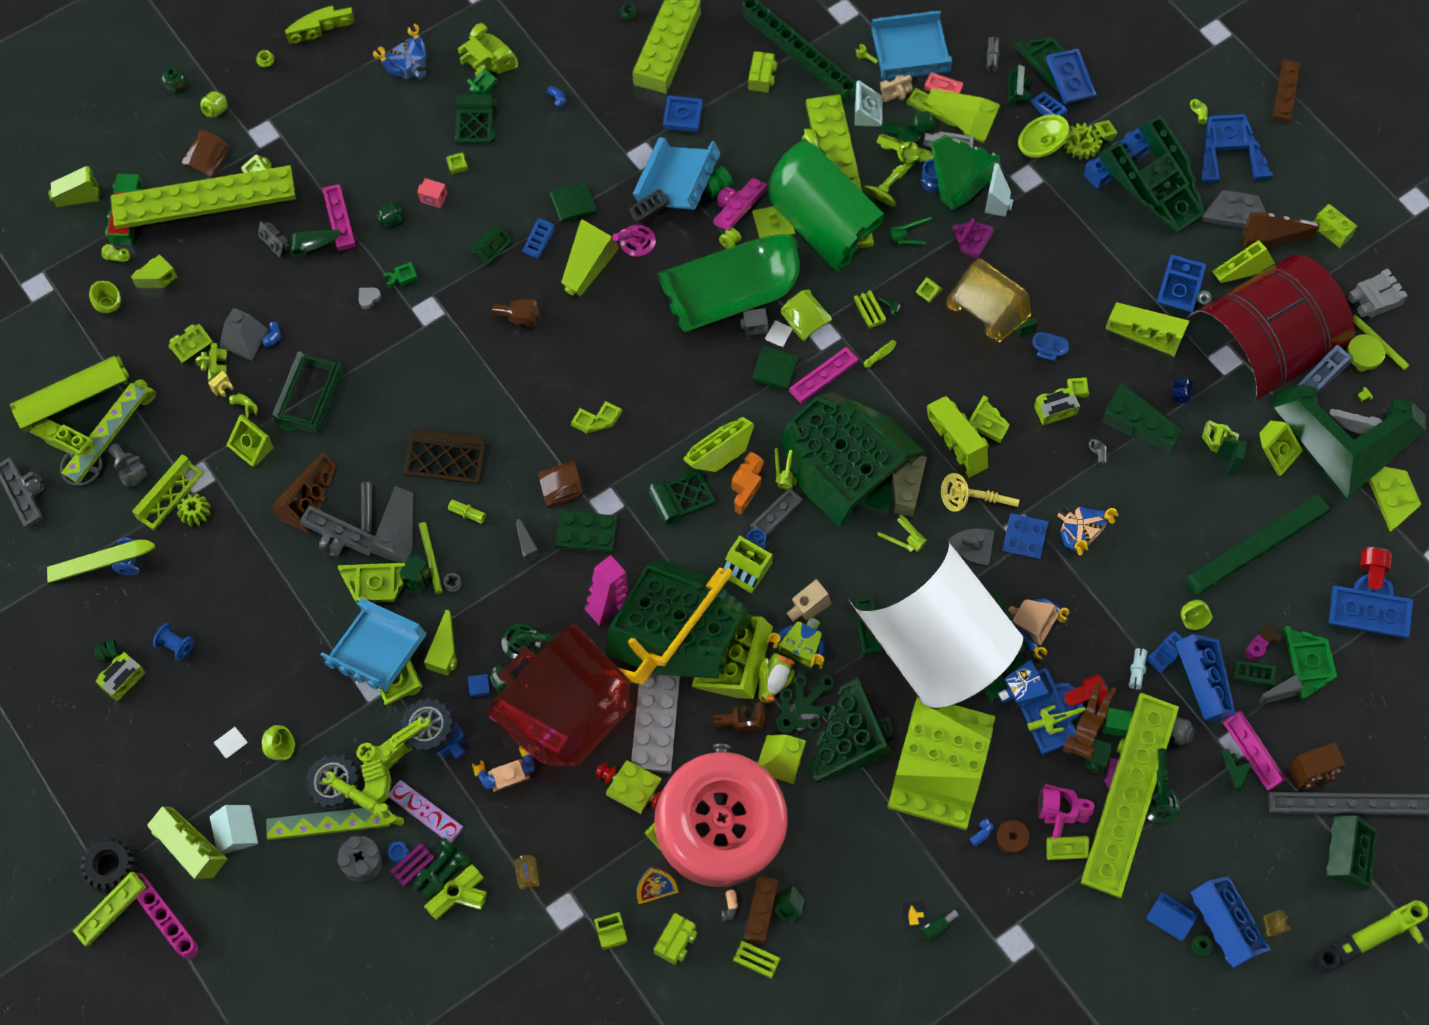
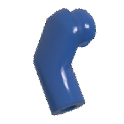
(558, 94)
(274, 335)
(982, 835)

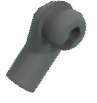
(1100, 450)

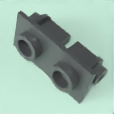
(269, 234)

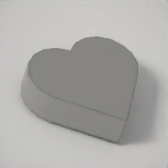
(368, 297)

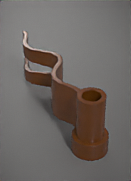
(1088, 725)

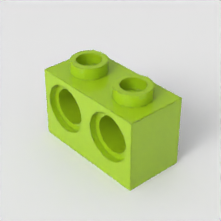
(1335, 225)

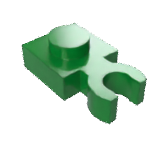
(403, 274)

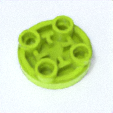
(1366, 352)

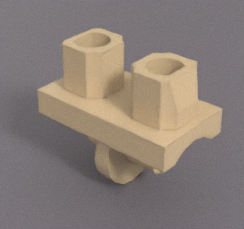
(896, 88)

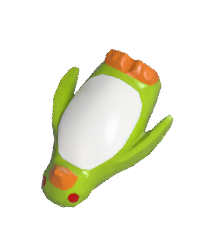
(774, 677)

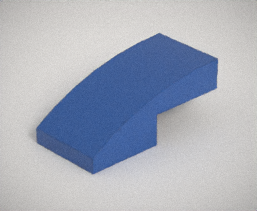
(1165, 653)

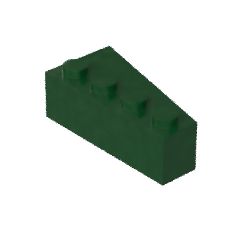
(1140, 420)

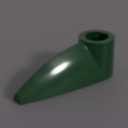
(311, 240)

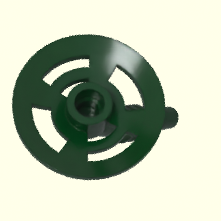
(523, 639)
(1160, 798)

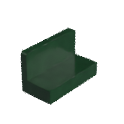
(491, 244)
(1232, 450)

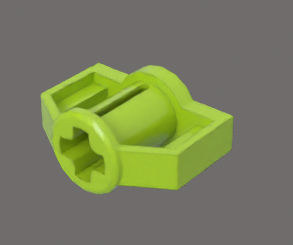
(1220, 432)

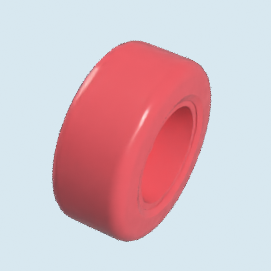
(743, 783)

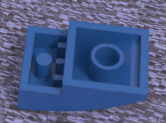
(1181, 283)

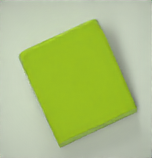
(1106, 130)
(929, 289)

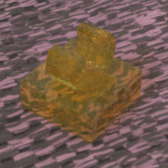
(1276, 923)

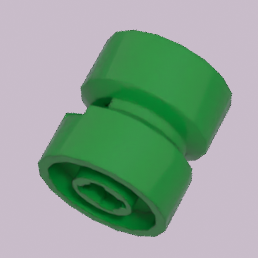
(717, 181)

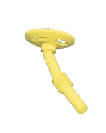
(962, 491)

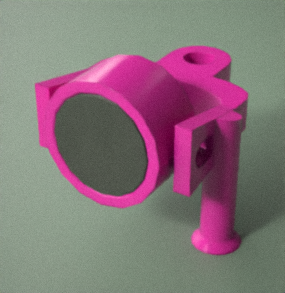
(1049, 807)

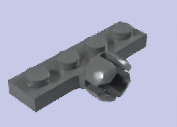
(22, 491)
(336, 533)

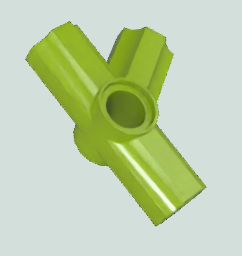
(467, 894)

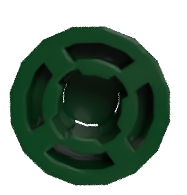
(106, 650)

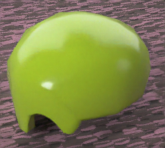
(1196, 615)

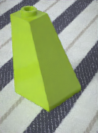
(588, 257)

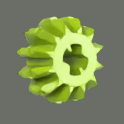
(186, 510)

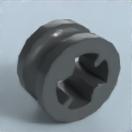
(446, 581)

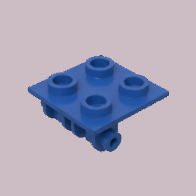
(1025, 535)

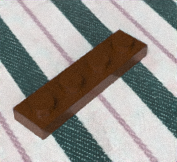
(1286, 91)

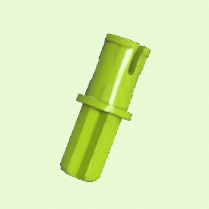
(467, 511)

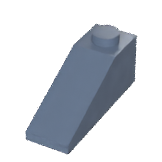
(1327, 369)

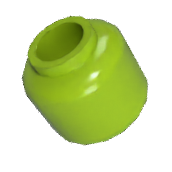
(213, 104)

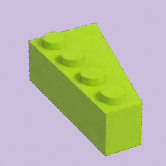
(1148, 327)

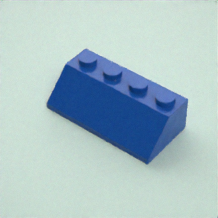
(1230, 921)

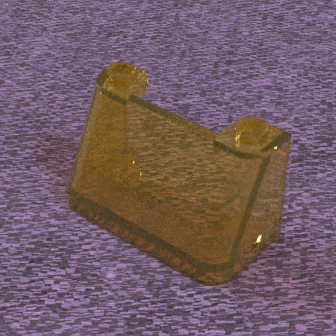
(991, 299)

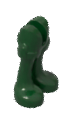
(429, 874)

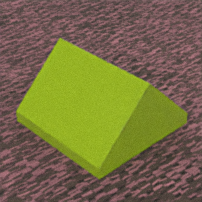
(249, 441)

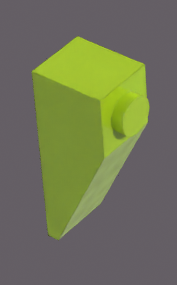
(1247, 263)
(442, 654)

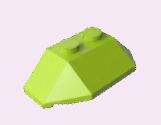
(720, 446)

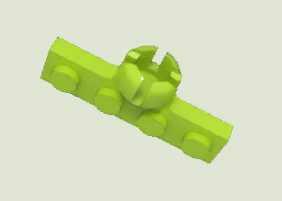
(906, 151)

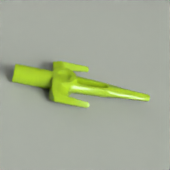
(1048, 720)

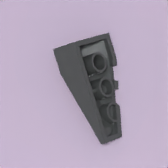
(395, 531)

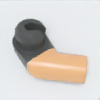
(732, 906)

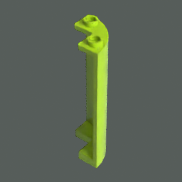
(68, 392)

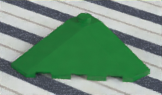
(961, 170)

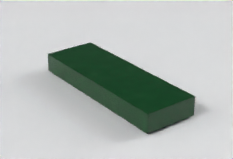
(868, 643)

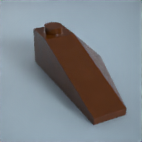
(1276, 231)
(305, 492)

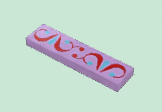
(425, 811)

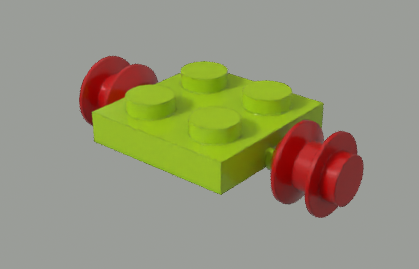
(631, 786)

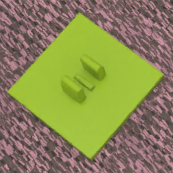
(771, 222)

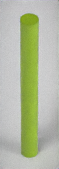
(1389, 351)
(430, 558)

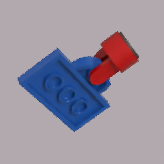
(1372, 600)
(1065, 699)

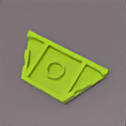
(1394, 495)
(373, 581)

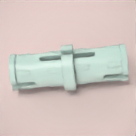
(1138, 669)

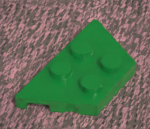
(1310, 660)

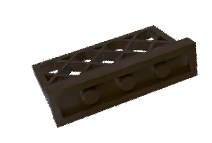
(445, 440)

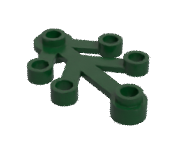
(802, 706)

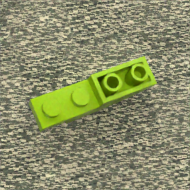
(314, 23)
(60, 436)

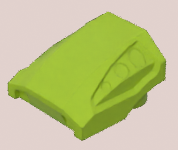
(805, 314)

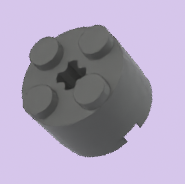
(356, 848)

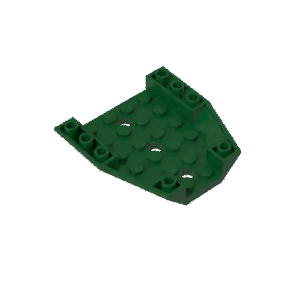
(834, 475)
(675, 592)

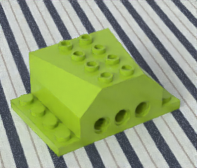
(942, 764)

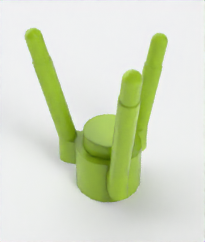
(785, 479)
(915, 540)

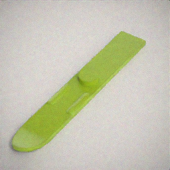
(98, 560)

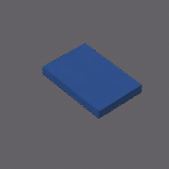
(1071, 76)

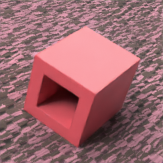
(432, 193)

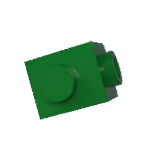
(483, 82)

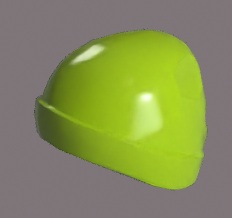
(104, 297)
(278, 743)

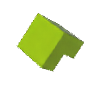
(611, 931)

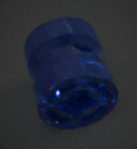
(1181, 390)

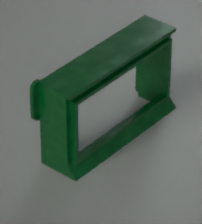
(291, 423)

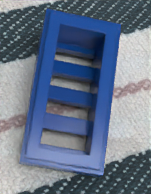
(1044, 110)
(543, 228)

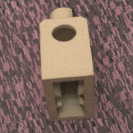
(814, 598)

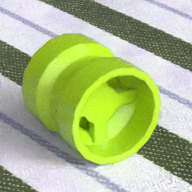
(150, 392)

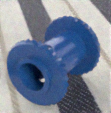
(128, 566)
(166, 637)

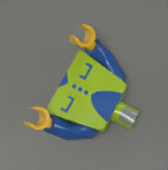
(801, 643)

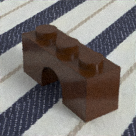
(761, 911)

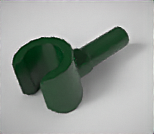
(894, 307)

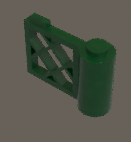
(475, 105)
(666, 499)

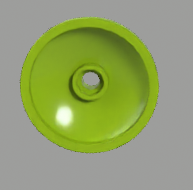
(1044, 136)

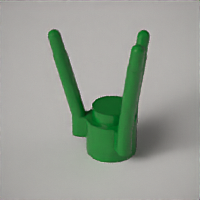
(899, 232)

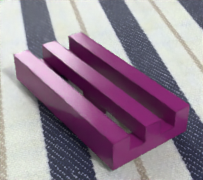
(407, 859)

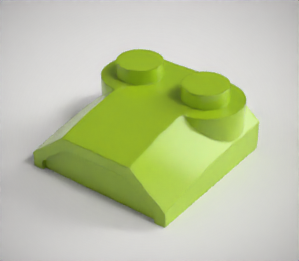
(405, 684)

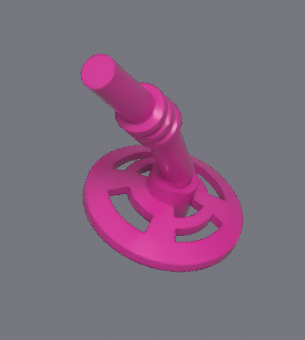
(635, 238)

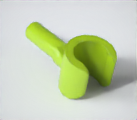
(863, 54)

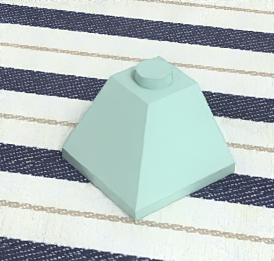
(999, 194)

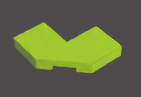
(590, 423)

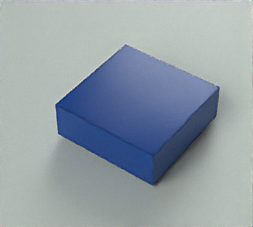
(479, 685)

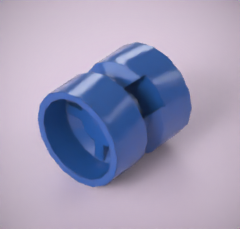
(929, 178)

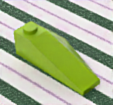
(967, 112)

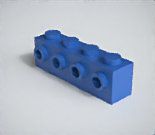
(1135, 146)

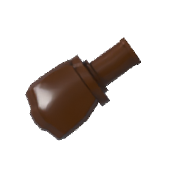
(520, 312)
(739, 721)

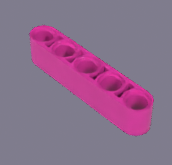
(169, 922)

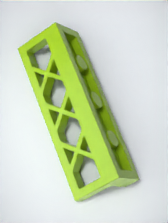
(162, 490)

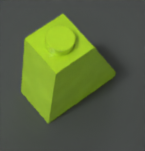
(75, 188)

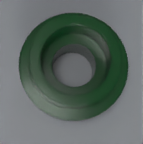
(628, 7)
(1200, 951)

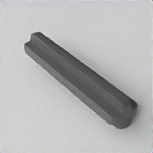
(366, 507)

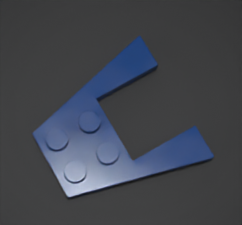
(1231, 133)

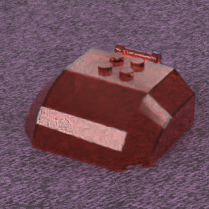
(562, 689)

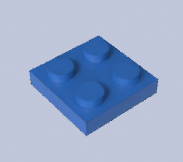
(682, 113)

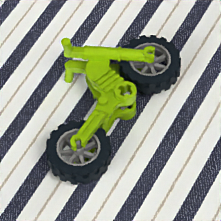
(415, 734)

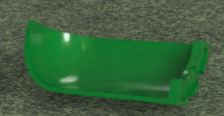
(822, 203)
(731, 280)

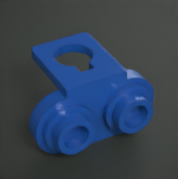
(1050, 345)

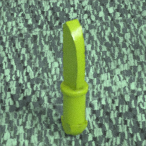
(879, 354)

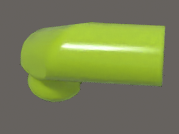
(1200, 109)

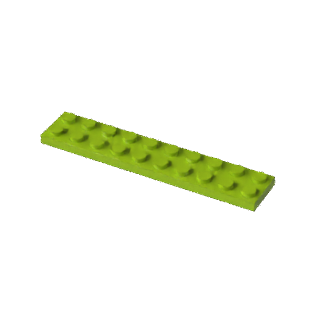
(834, 140)
(202, 197)
(1129, 796)

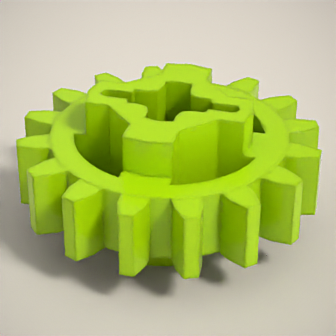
(1083, 141)

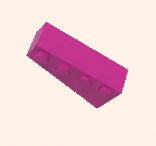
(608, 590)

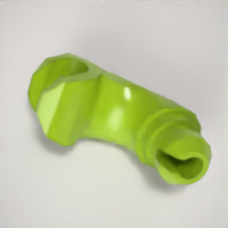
(810, 136)
(110, 253)
(250, 407)

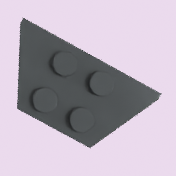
(1233, 208)

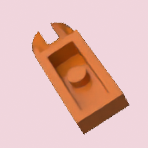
(747, 481)

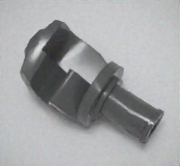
(129, 466)

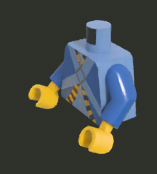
(407, 58)

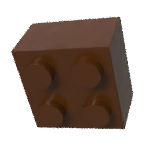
(1316, 766)

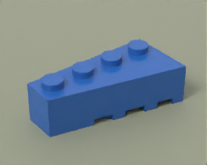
(1207, 676)

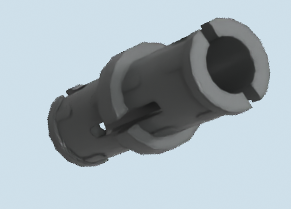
(992, 54)

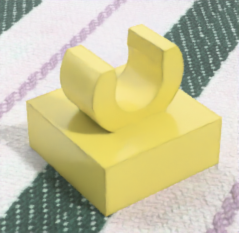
(220, 383)

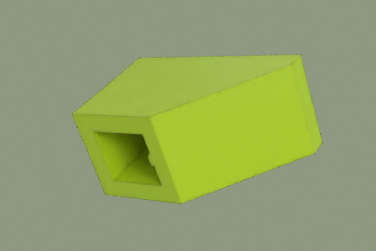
(155, 274)

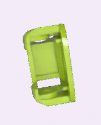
(487, 52)

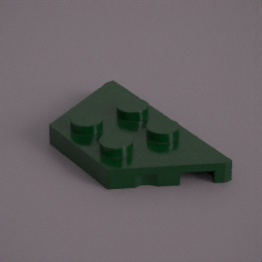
(1036, 55)

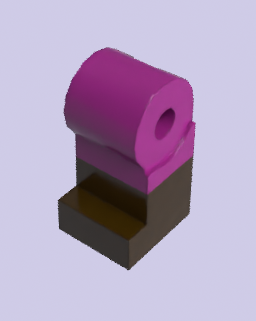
(1259, 644)

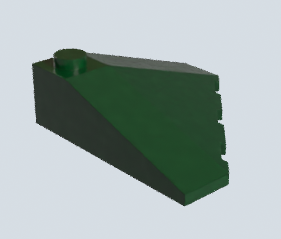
(838, 747)

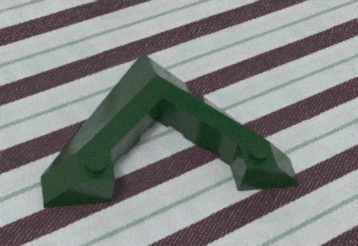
(1346, 460)

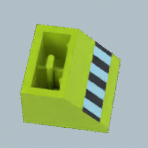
(747, 563)

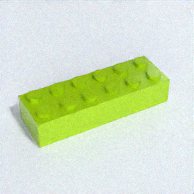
(666, 44)

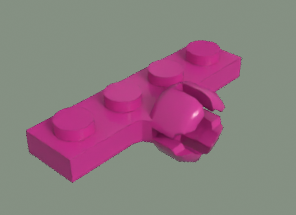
(738, 202)

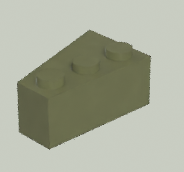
(906, 486)

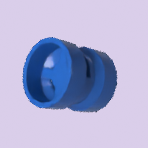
(757, 537)

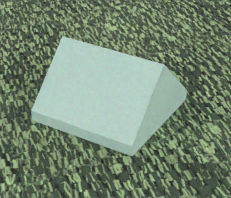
(867, 106)
(233, 828)

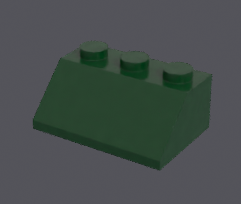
(1352, 851)

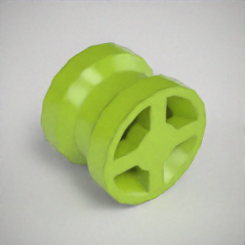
(730, 238)

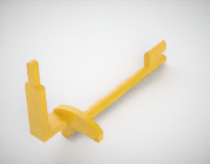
(651, 660)

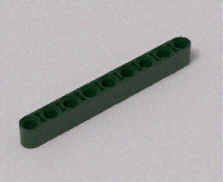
(799, 49)
(1258, 545)

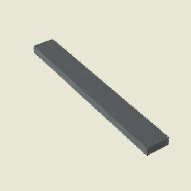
(1348, 803)

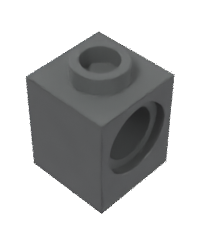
(754, 322)

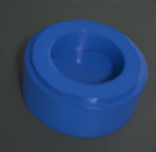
(397, 851)

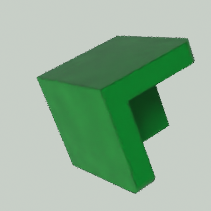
(1117, 722)

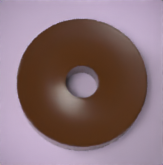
(1019, 830)

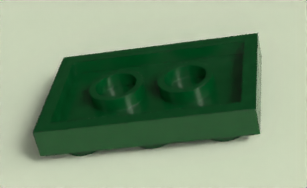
(586, 531)

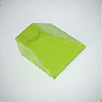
(1280, 445)
(782, 756)

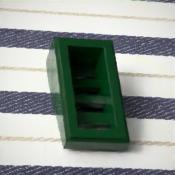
(1257, 667)

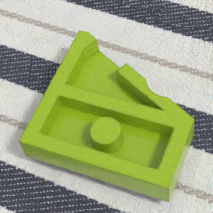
(988, 421)

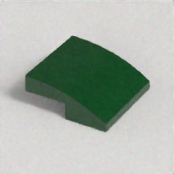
(573, 202)
(775, 368)

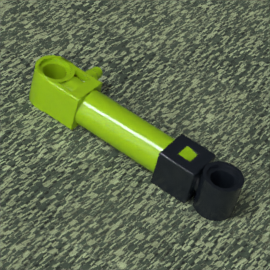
(1373, 935)

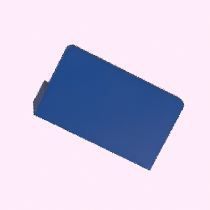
(1172, 916)

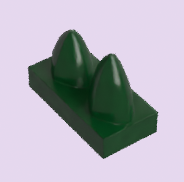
(1016, 82)

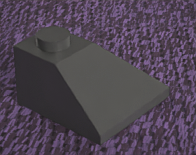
(242, 334)

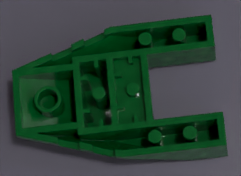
(1164, 184)

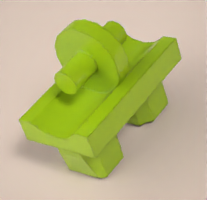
(215, 354)

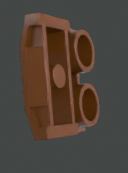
(206, 153)
(560, 484)

